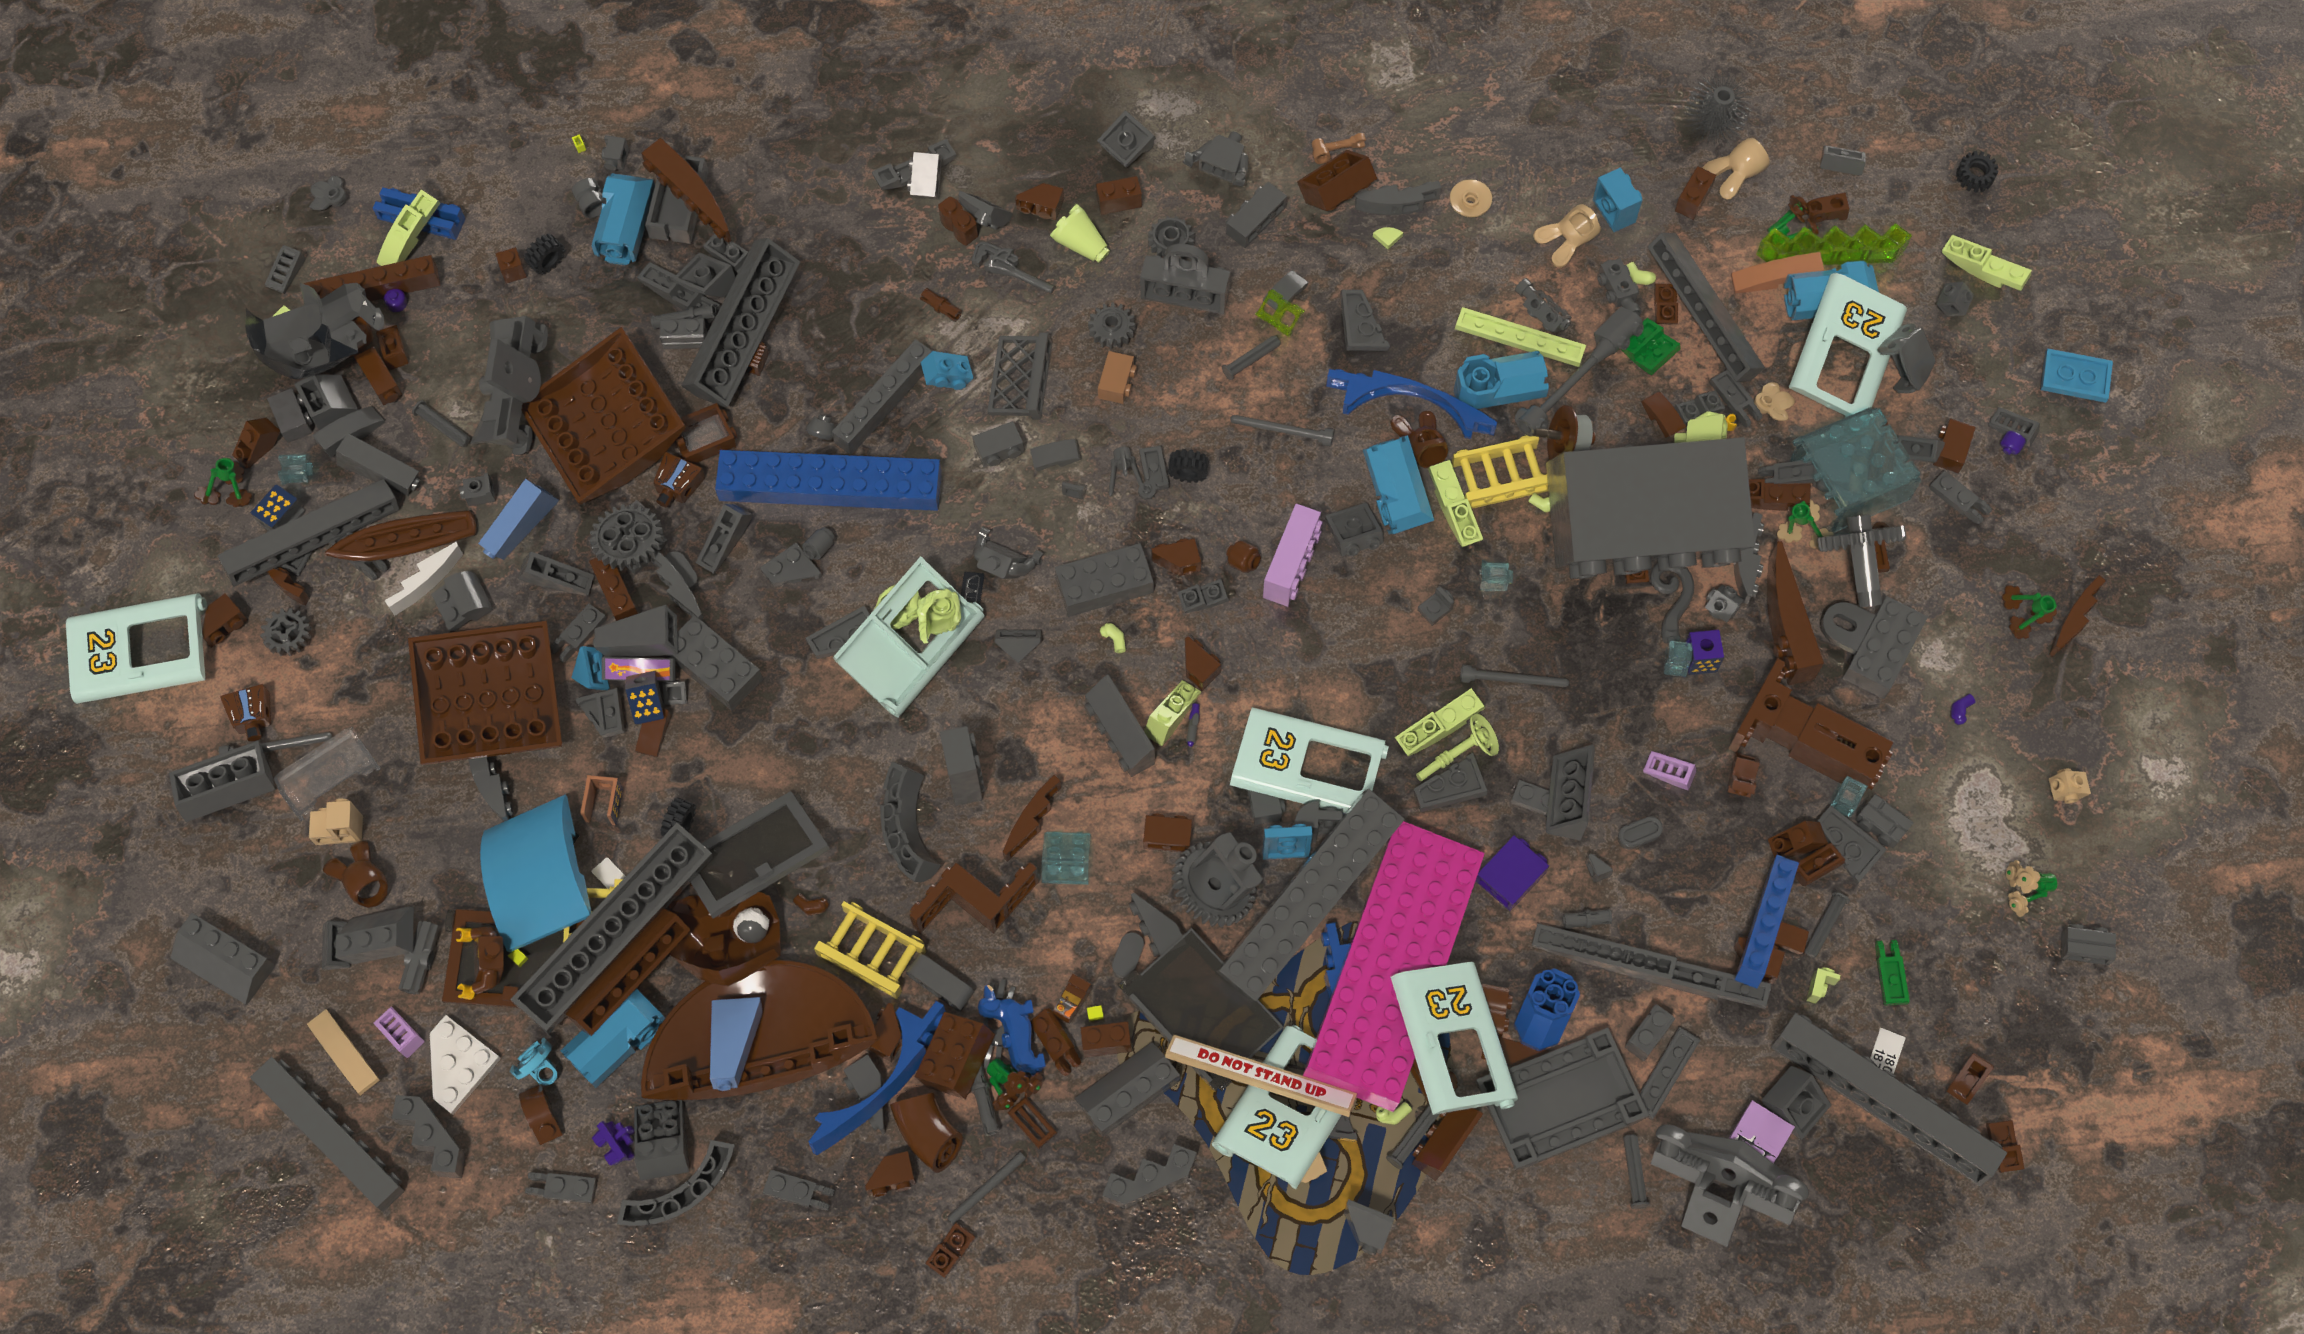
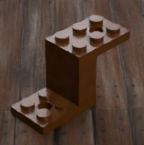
(973, 897)

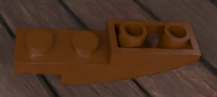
(1778, 496)

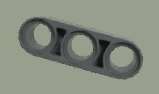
(939, 982)

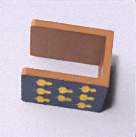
(597, 782)

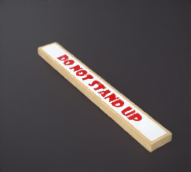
(1261, 1075)

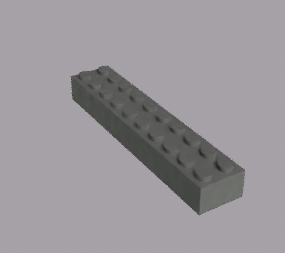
(1310, 895)
(612, 927)
(1889, 1099)

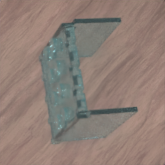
(1859, 465)

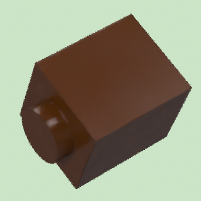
(511, 265)

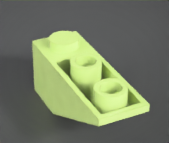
(1171, 712)

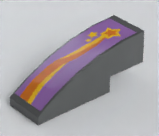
(620, 667)

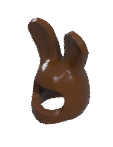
(1426, 442)
(358, 875)

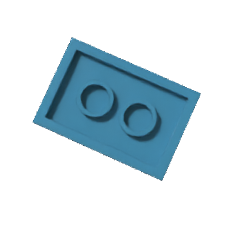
(2076, 375)
(1287, 842)

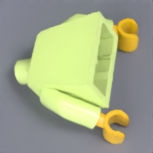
(1707, 427)

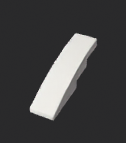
(431, 573)

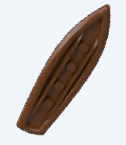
(404, 536)

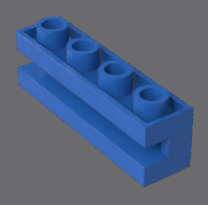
(445, 221)

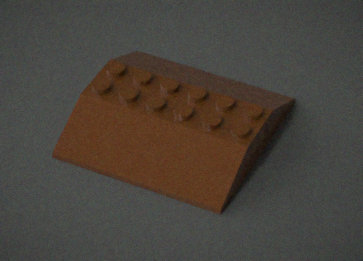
(603, 418)
(484, 692)

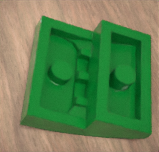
(1651, 348)

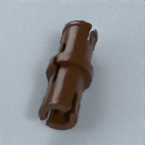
(941, 305)

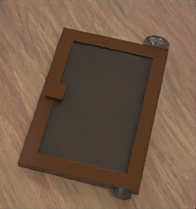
(461, 961)

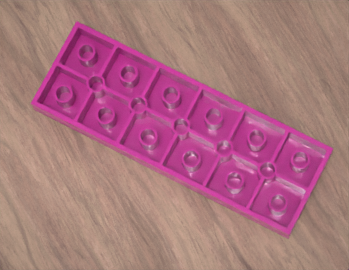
(1402, 928)

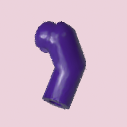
(1958, 709)

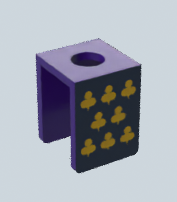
(1704, 660)

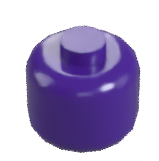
(395, 300)
(2012, 443)

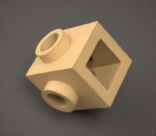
(2069, 786)

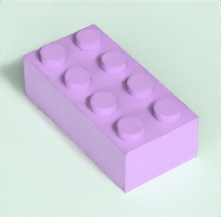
(1292, 555)

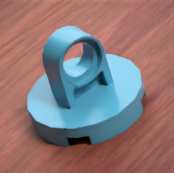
(534, 1060)

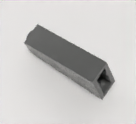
(376, 465)
(639, 635)

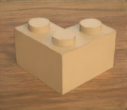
(336, 823)

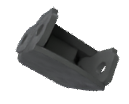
(1911, 355)

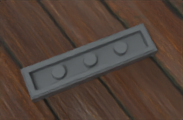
(1668, 1071)

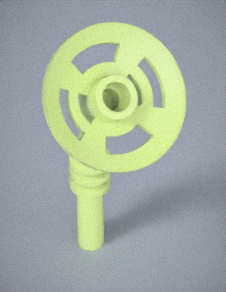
(1477, 738)

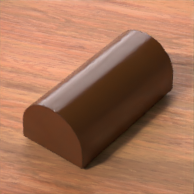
(1818, 864)

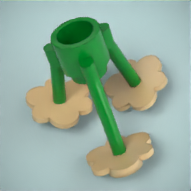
(1802, 515)
(2028, 881)

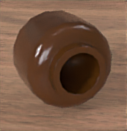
(1243, 556)

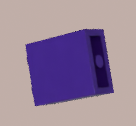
(1512, 872)

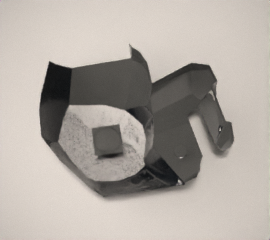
(314, 335)

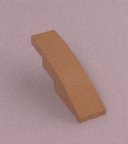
(1772, 273)

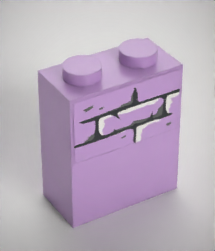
(1762, 1131)

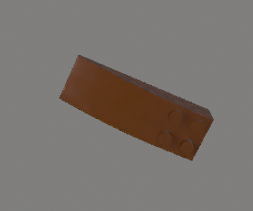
(1789, 622)

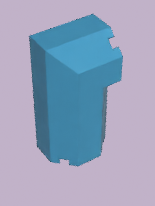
(622, 218)
(1808, 287)
(1501, 380)
(1399, 485)
(628, 1027)

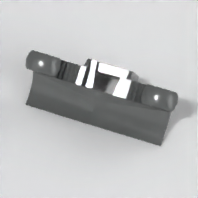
(1756, 1181)

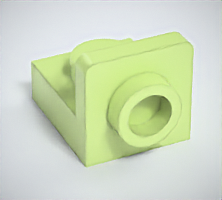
(1818, 983)

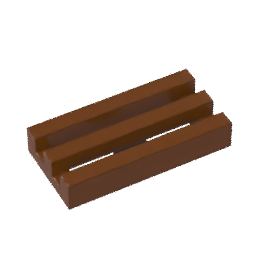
(1045, 1138)

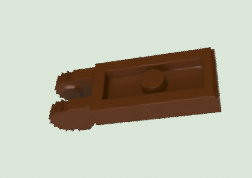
(1055, 1041)

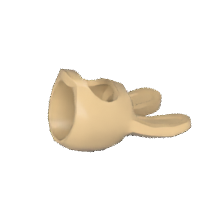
(1745, 161)
(1576, 227)

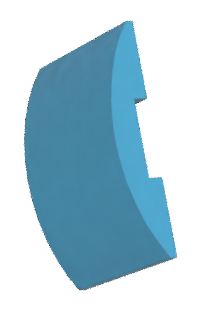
(533, 874)

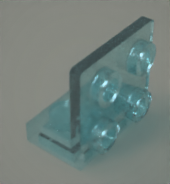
(1066, 858)

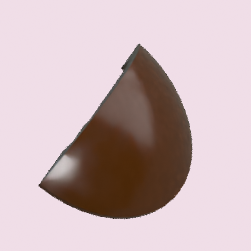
(804, 1029)

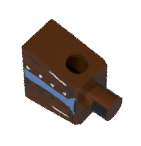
(676, 479)
(249, 710)

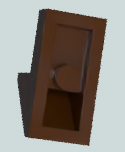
(1970, 1078)

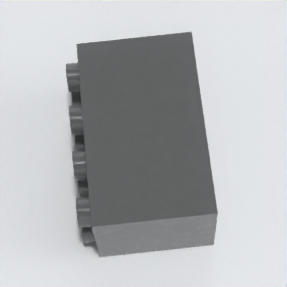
(1650, 506)

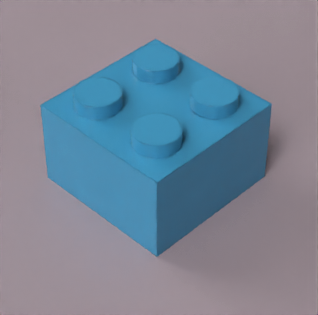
(1617, 199)

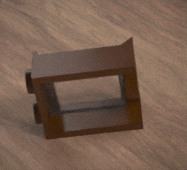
(705, 434)

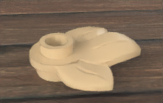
(1774, 401)

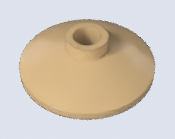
(1470, 191)

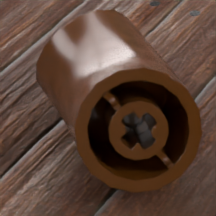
(927, 1131)

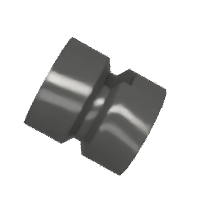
(589, 196)

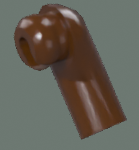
(811, 907)

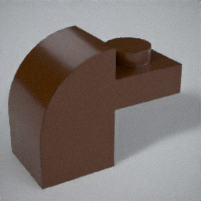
(1743, 775)
(539, 1114)

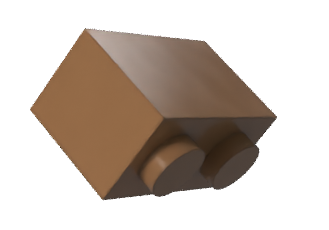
(1116, 377)

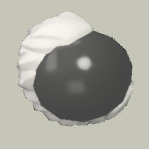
(751, 925)

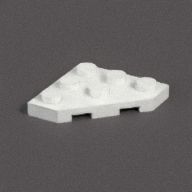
(457, 1063)

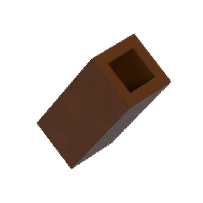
(378, 376)

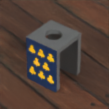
(276, 509)
(644, 697)

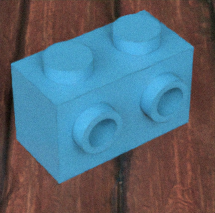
(946, 370)

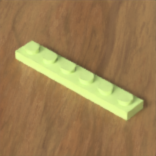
(1520, 336)

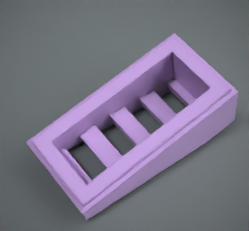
(1676, 780)
(409, 1042)

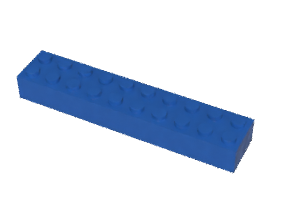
(828, 480)

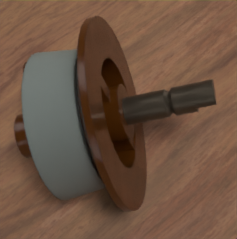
(1567, 432)

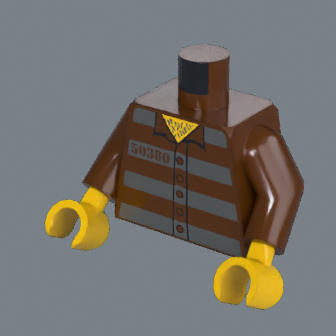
(487, 960)

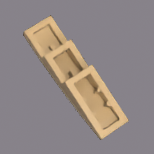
(343, 1052)

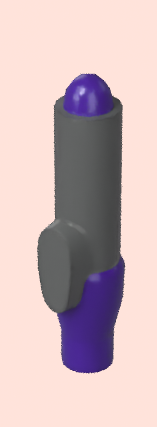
(1193, 724)

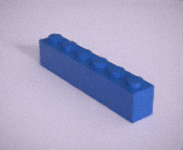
(1766, 921)

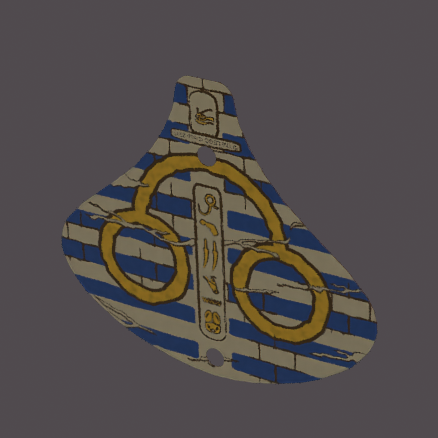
(1306, 1225)

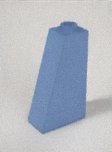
(517, 519)
(732, 1035)

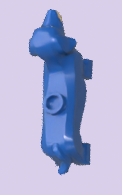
(1016, 1029)

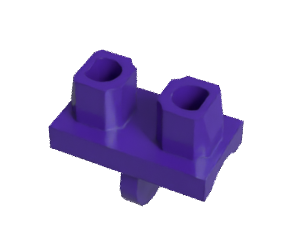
(618, 1140)

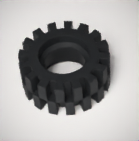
(1977, 182)
(544, 254)
(1188, 466)
(679, 812)

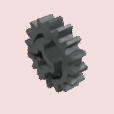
(289, 633)

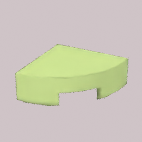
(1387, 236)

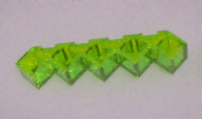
(1837, 246)

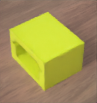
(578, 143)
(518, 957)
(1095, 1013)

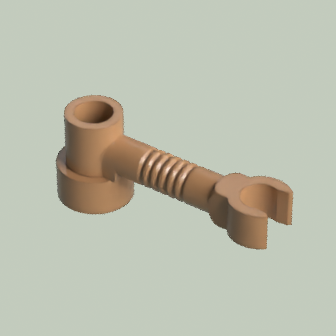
(1321, 151)

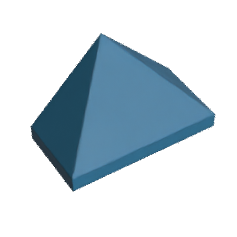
(589, 669)

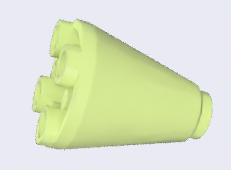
(1080, 235)

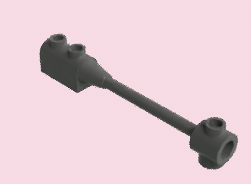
(1609, 338)

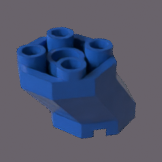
(1546, 1009)

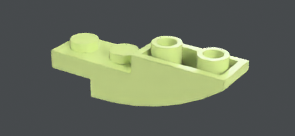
(406, 228)
(1980, 263)
(1454, 505)
(1440, 724)

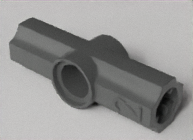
(421, 959)

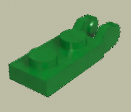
(1892, 975)

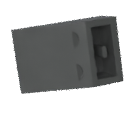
(660, 1139)

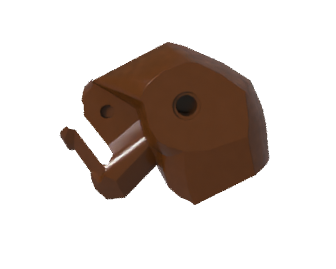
(713, 949)

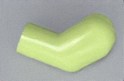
(1640, 276)
(1541, 503)
(1116, 634)
(1395, 1117)

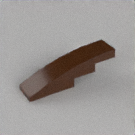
(2075, 619)
(1027, 824)

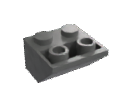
(326, 398)

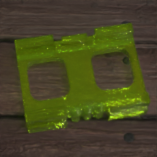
(1283, 306)

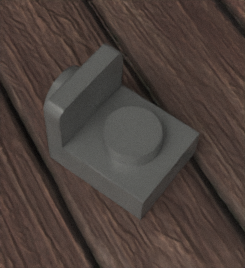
(1437, 606)

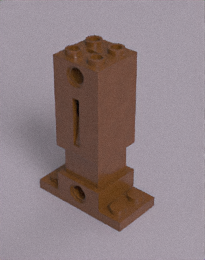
(1814, 735)

